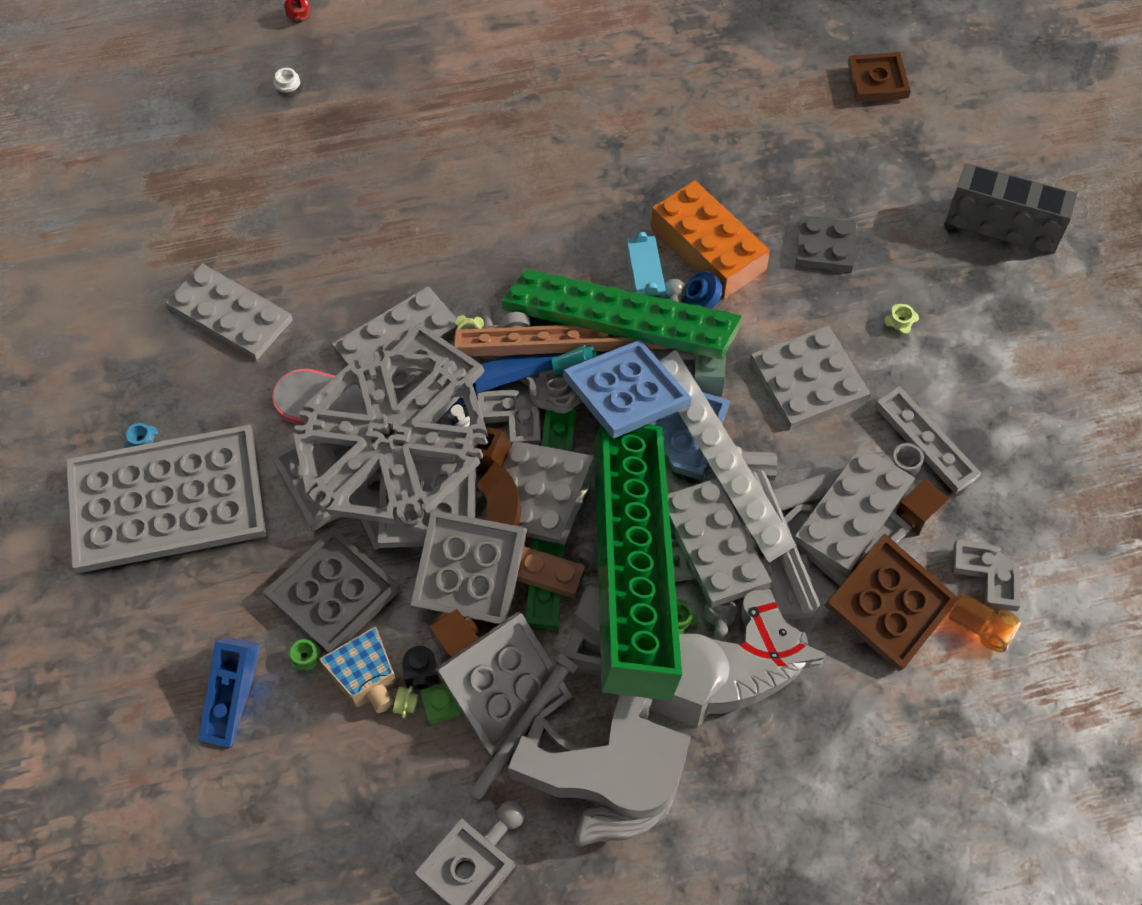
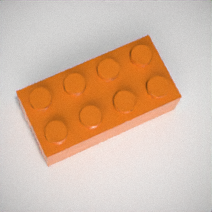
(709, 237)

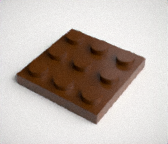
(891, 602)

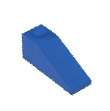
(227, 689)

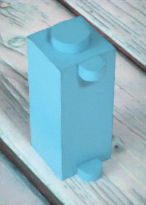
(645, 266)

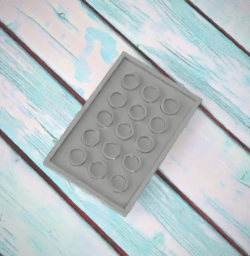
(164, 498)

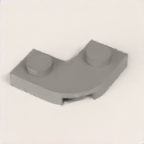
(511, 408)
(1000, 574)

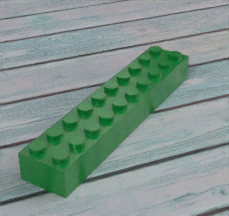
(635, 566)

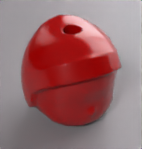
(299, 14)

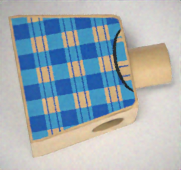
(362, 671)

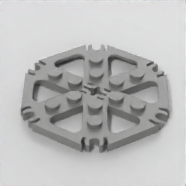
(394, 454)

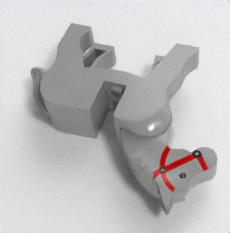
(642, 765)

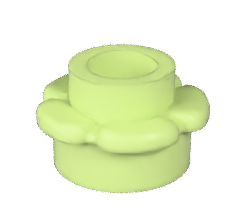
(405, 701)

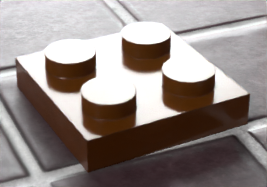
(878, 77)

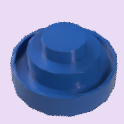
(703, 290)

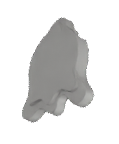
(551, 392)

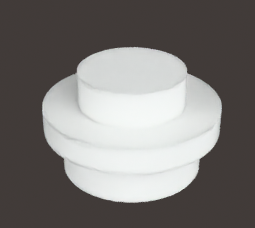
(286, 80)

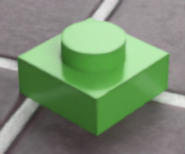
(439, 704)

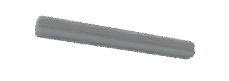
(791, 559)

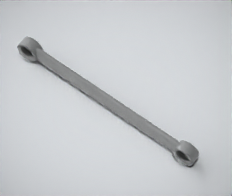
(816, 487)

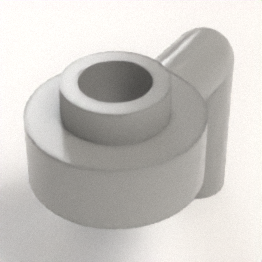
(513, 319)
(722, 617)

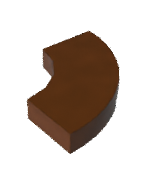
(501, 496)

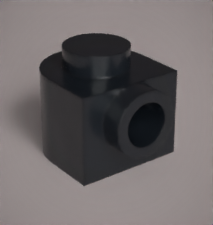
(419, 668)

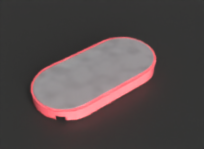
(302, 385)

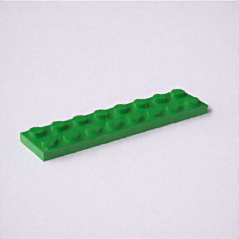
(623, 313)

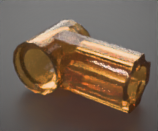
(994, 627)

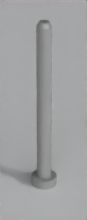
(563, 666)

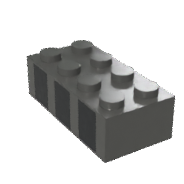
(1011, 208)

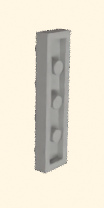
(921, 431)

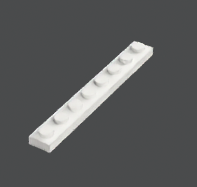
(730, 466)

